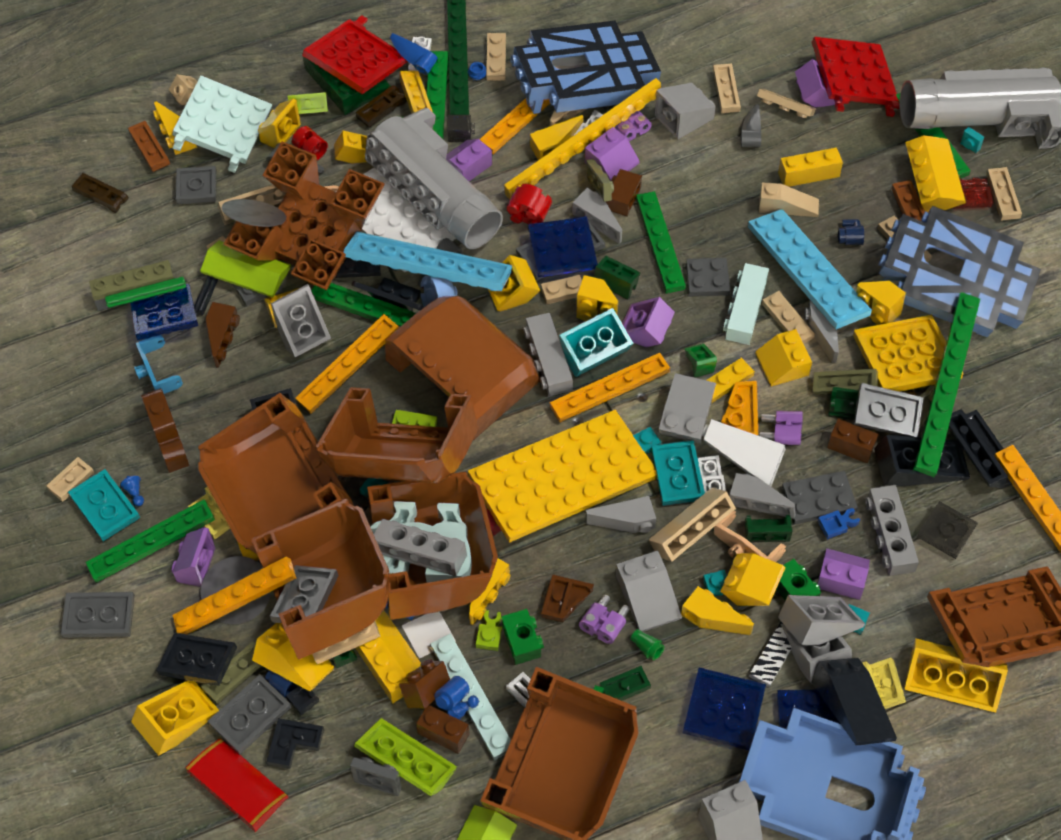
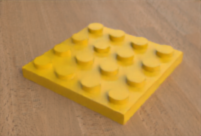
(903, 352)

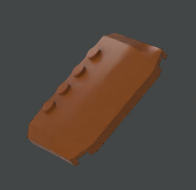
(1002, 618)

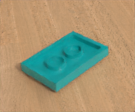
(678, 472)
(104, 505)

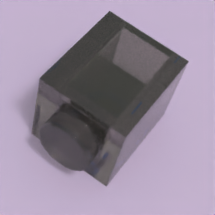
(460, 128)

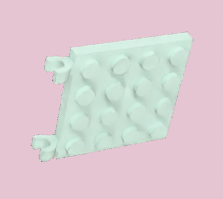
(221, 121)

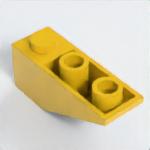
(168, 122)
(550, 138)
(350, 147)
(499, 577)
(713, 614)

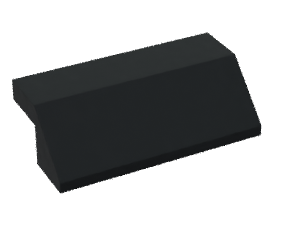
(979, 446)

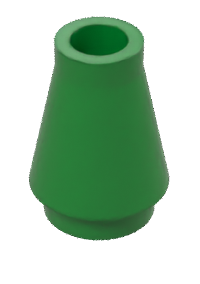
(649, 645)

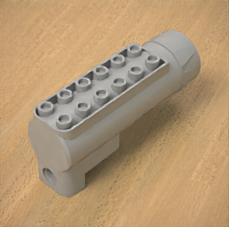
(1011, 99)
(416, 165)

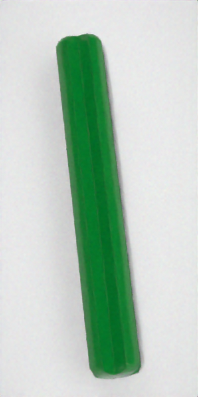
(145, 292)

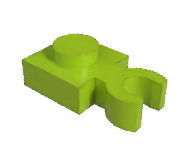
(489, 634)

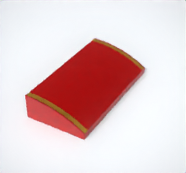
(236, 784)

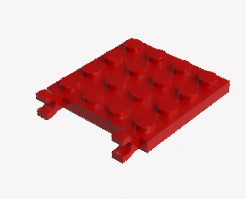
(355, 55)
(855, 73)

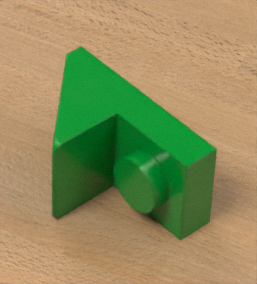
(702, 359)

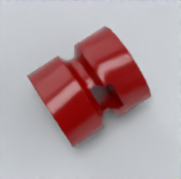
(309, 141)

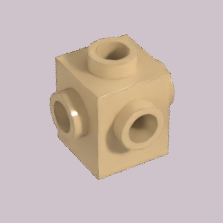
(182, 88)

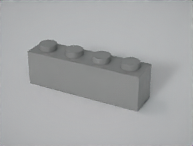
(548, 354)

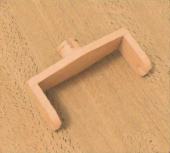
(741, 545)

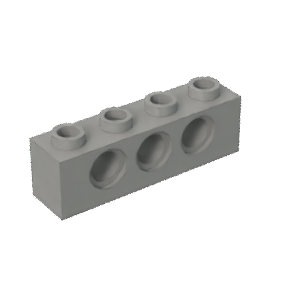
(888, 499)
(420, 547)

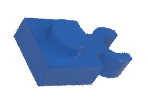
(836, 524)

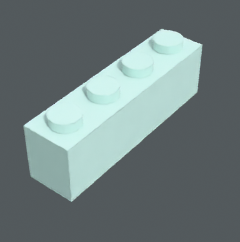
(746, 304)

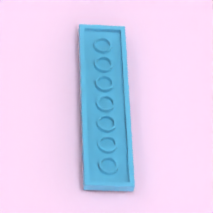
(428, 261)
(809, 269)

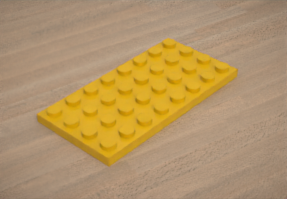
(562, 475)

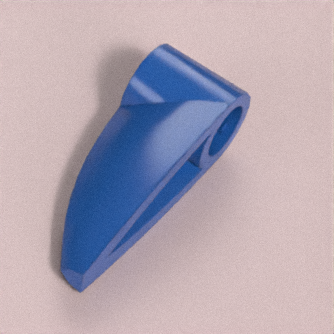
(419, 57)

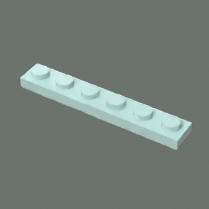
(483, 715)

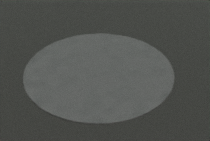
(253, 212)
(227, 573)

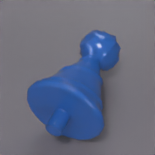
(131, 485)
(461, 708)

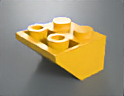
(594, 298)
(884, 300)

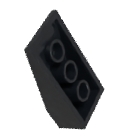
(898, 455)
(853, 700)

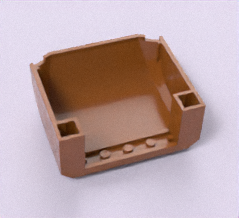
(464, 356)
(368, 449)
(267, 471)
(337, 540)
(409, 590)
(564, 758)

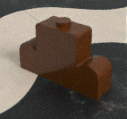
(165, 430)

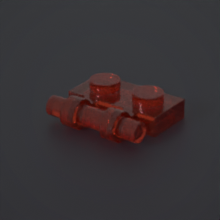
(977, 195)

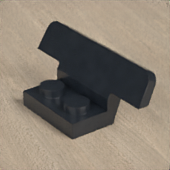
(394, 293)

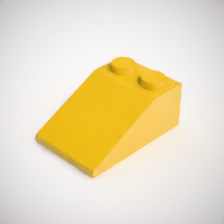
(277, 654)
(173, 716)

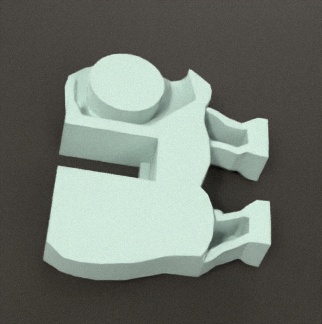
(449, 527)

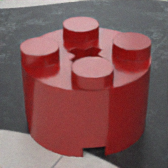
(528, 204)

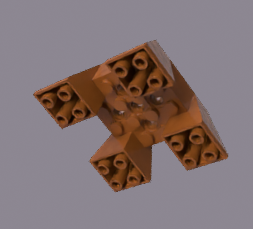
(307, 207)

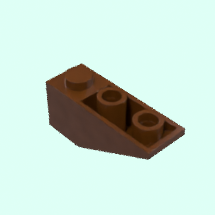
(220, 325)

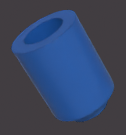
(452, 693)

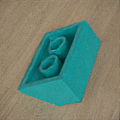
(594, 342)

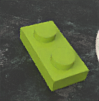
(311, 102)
(412, 418)

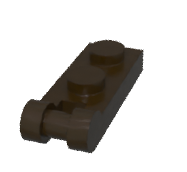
(381, 106)
(99, 192)

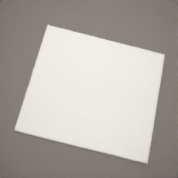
(425, 631)

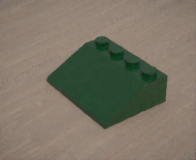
(343, 95)

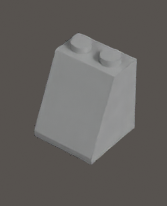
(683, 108)
(731, 814)

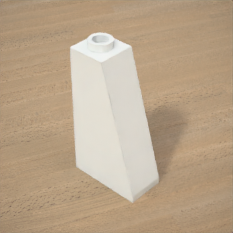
(746, 450)

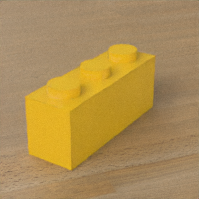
(810, 167)

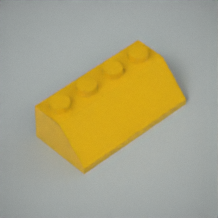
(935, 172)
(389, 657)
(941, 674)

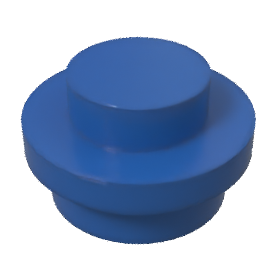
(477, 71)

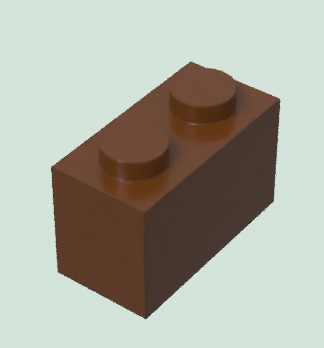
(626, 188)
(852, 441)
(421, 685)
(443, 729)

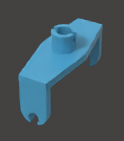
(149, 345)

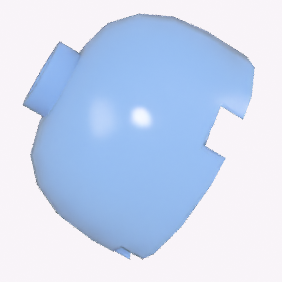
(436, 288)

